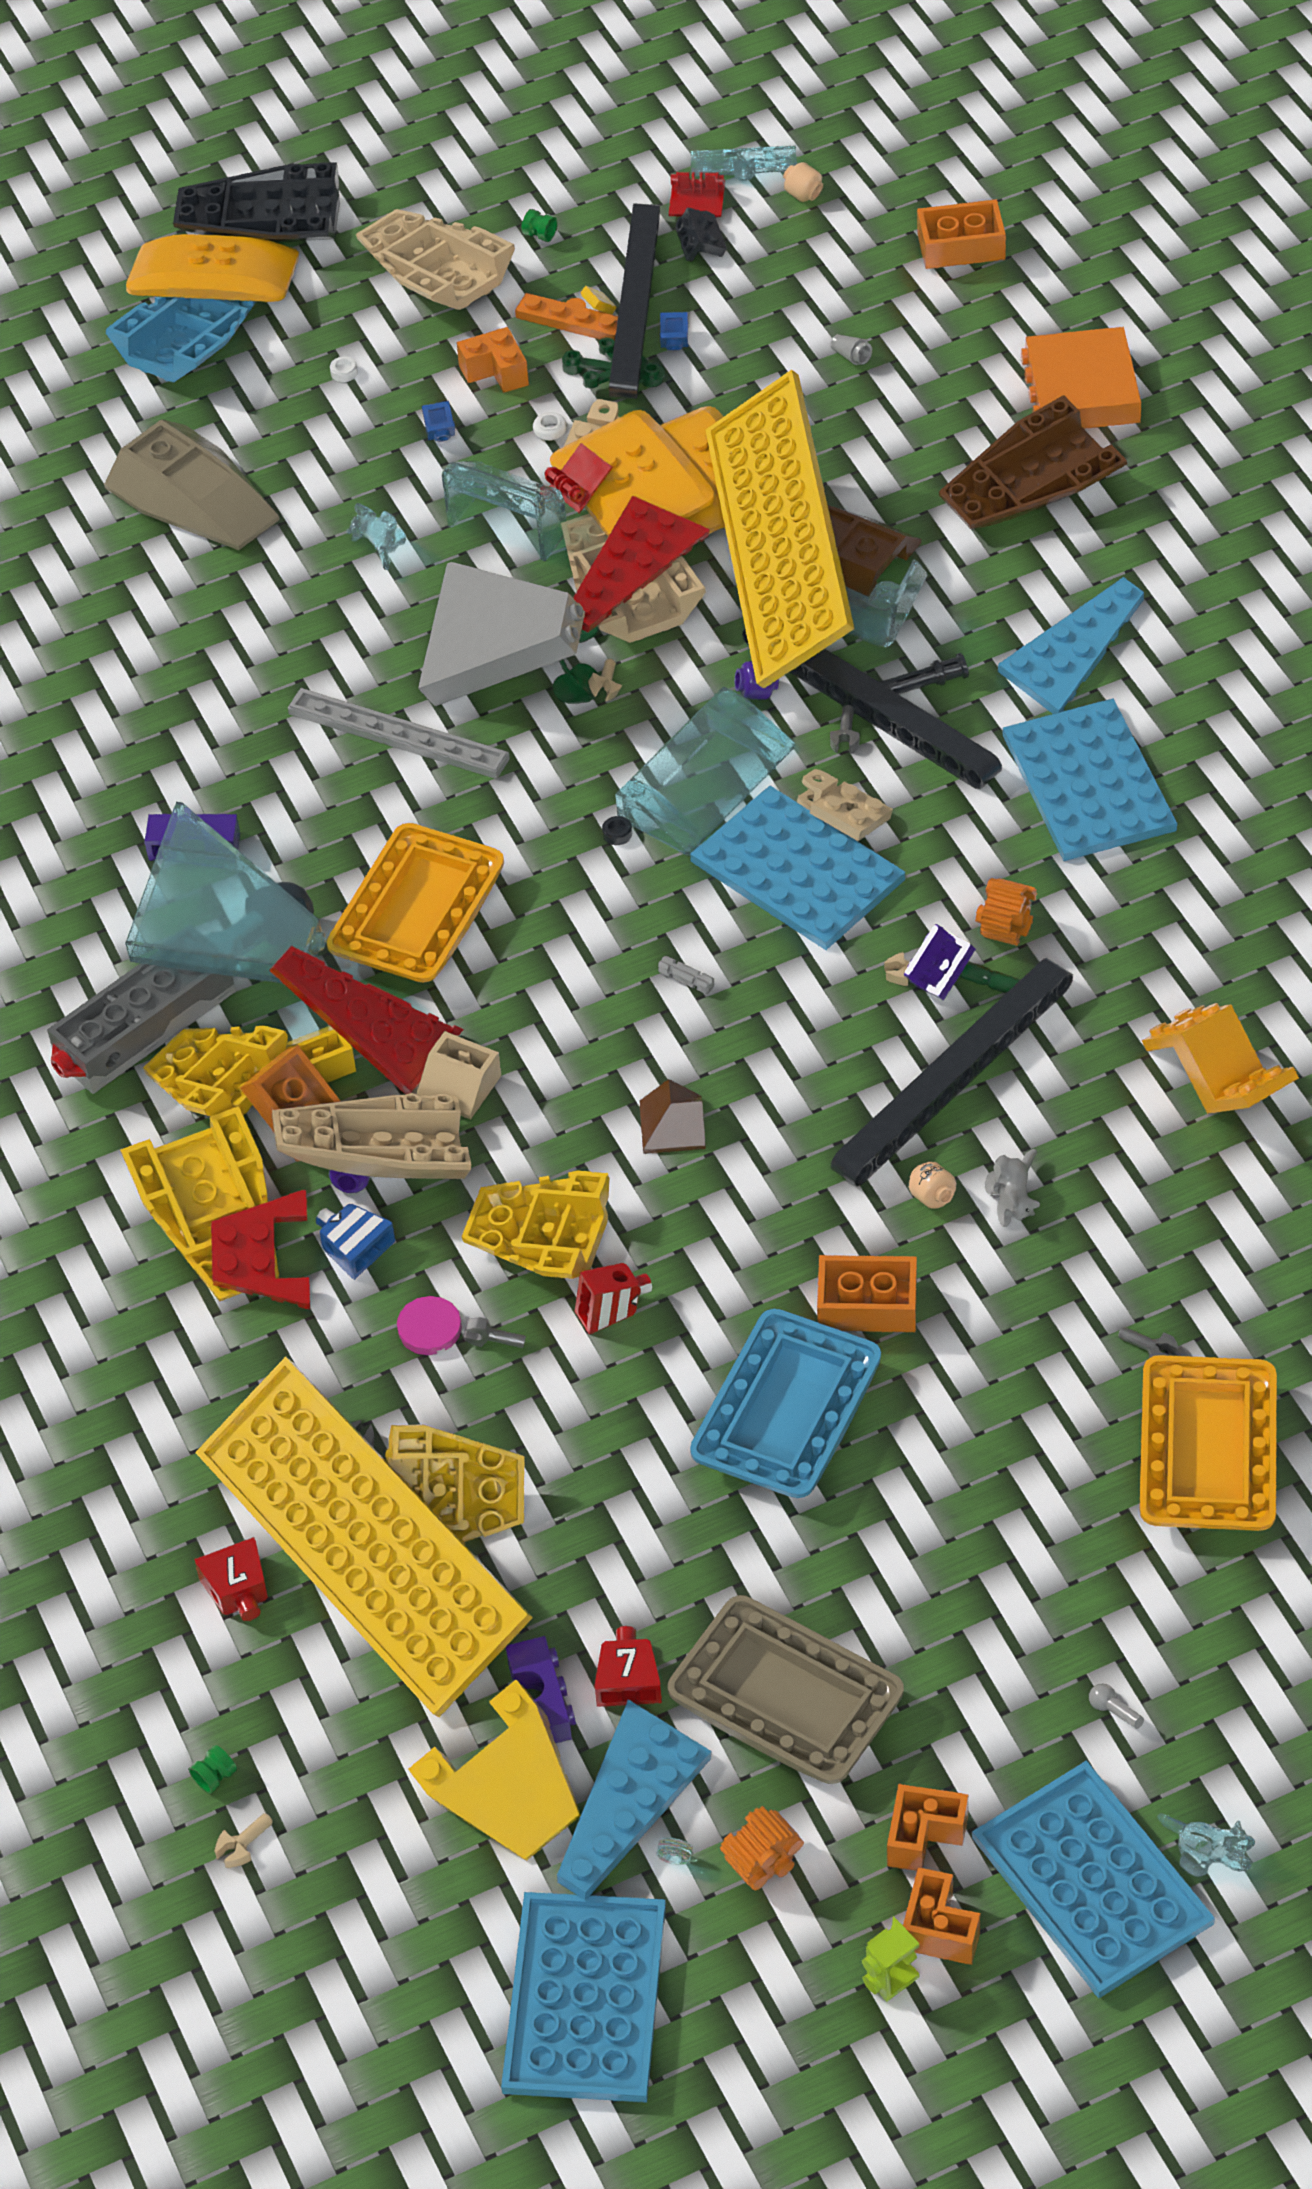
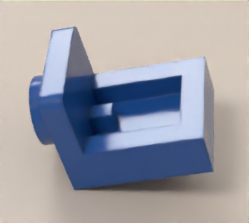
(674, 330)
(438, 421)

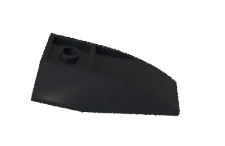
(265, 204)

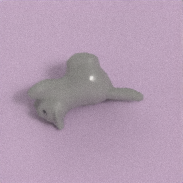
(1010, 1183)

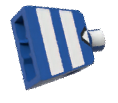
(354, 1237)

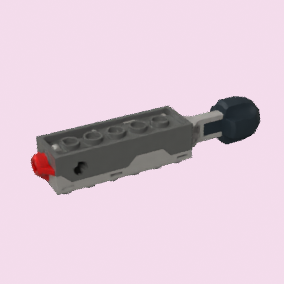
(137, 1016)

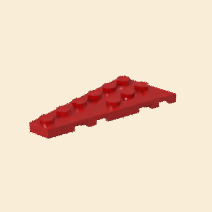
(633, 556)
(368, 1018)

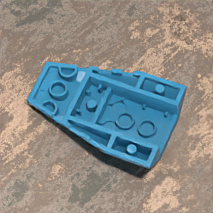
(176, 333)

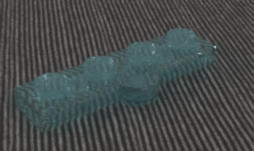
(743, 162)

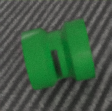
(538, 225)
(212, 1769)

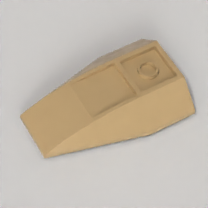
(378, 1136)

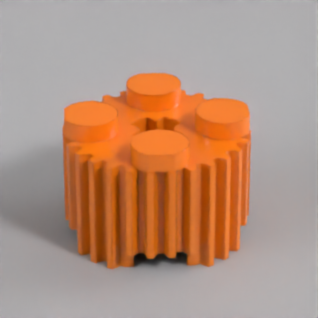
(1006, 911)
(762, 1847)

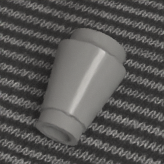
(852, 348)

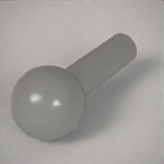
(1104, 1698)

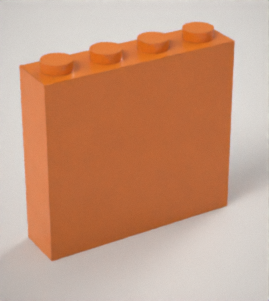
(1088, 369)

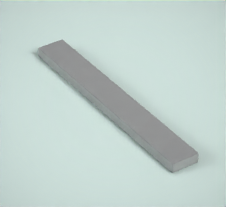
(398, 733)

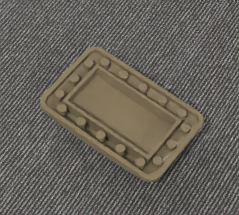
(785, 1690)

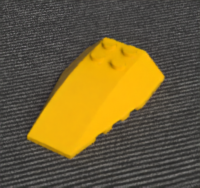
(198, 1183)

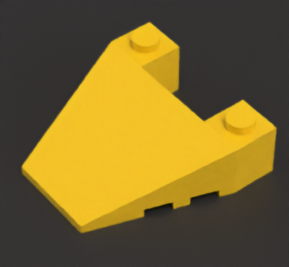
(513, 1785)

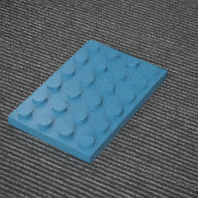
(1089, 779)
(797, 867)
(1093, 1879)
(584, 1997)

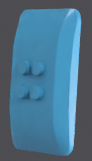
(786, 1403)

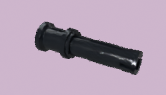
(936, 673)

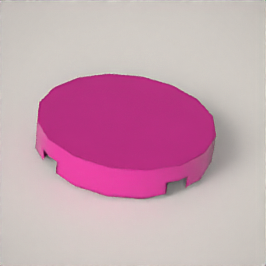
(429, 1325)

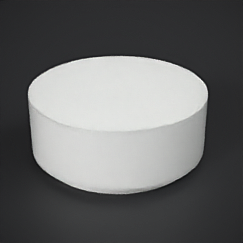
(343, 369)

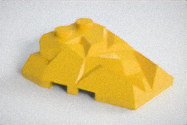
(209, 1068)
(542, 1225)
(461, 1480)

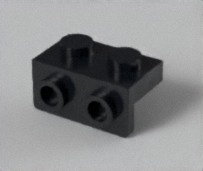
(699, 232)

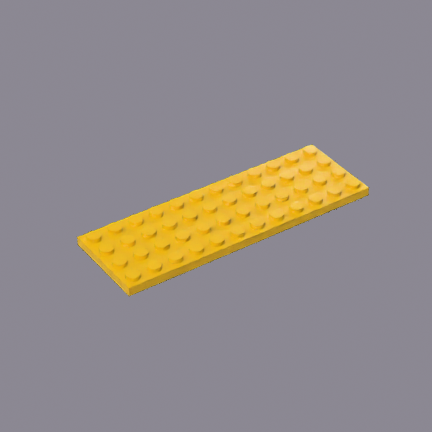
(779, 530)
(364, 1537)

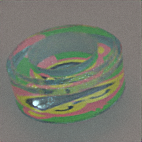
(674, 1851)

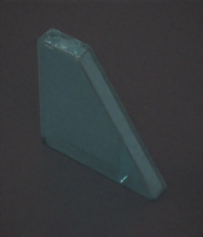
(215, 908)

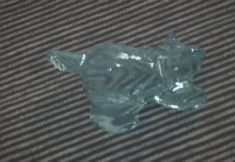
(380, 531)
(1206, 1844)

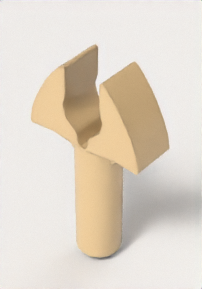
(605, 680)
(896, 962)
(240, 1842)

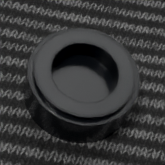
(617, 830)

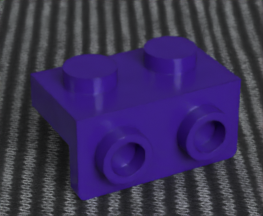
(939, 962)

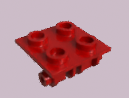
(696, 193)
(579, 477)

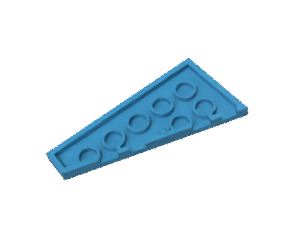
(1069, 651)
(636, 1784)

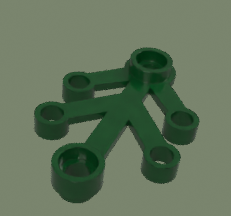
(574, 363)

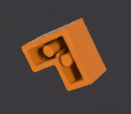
(495, 356)
(923, 1817)
(937, 1927)

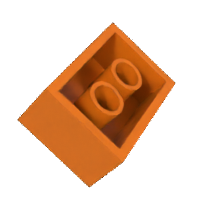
(961, 234)
(287, 1083)
(867, 1293)

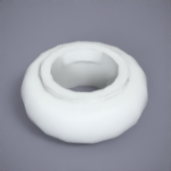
(551, 433)

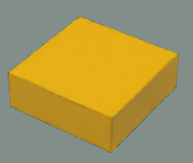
(598, 300)

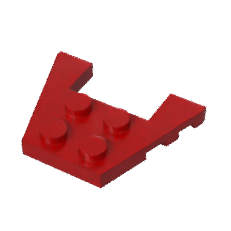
(246, 1250)

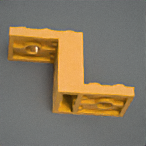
(1219, 1058)

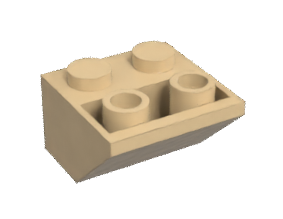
(460, 1070)

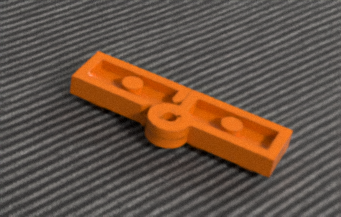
(567, 316)

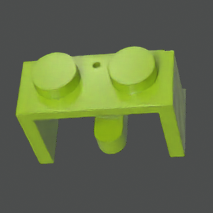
(890, 1961)

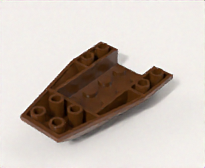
(1030, 467)
(867, 548)

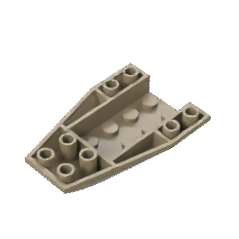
(190, 485)

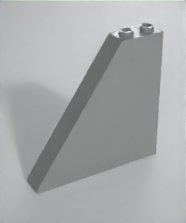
(494, 631)

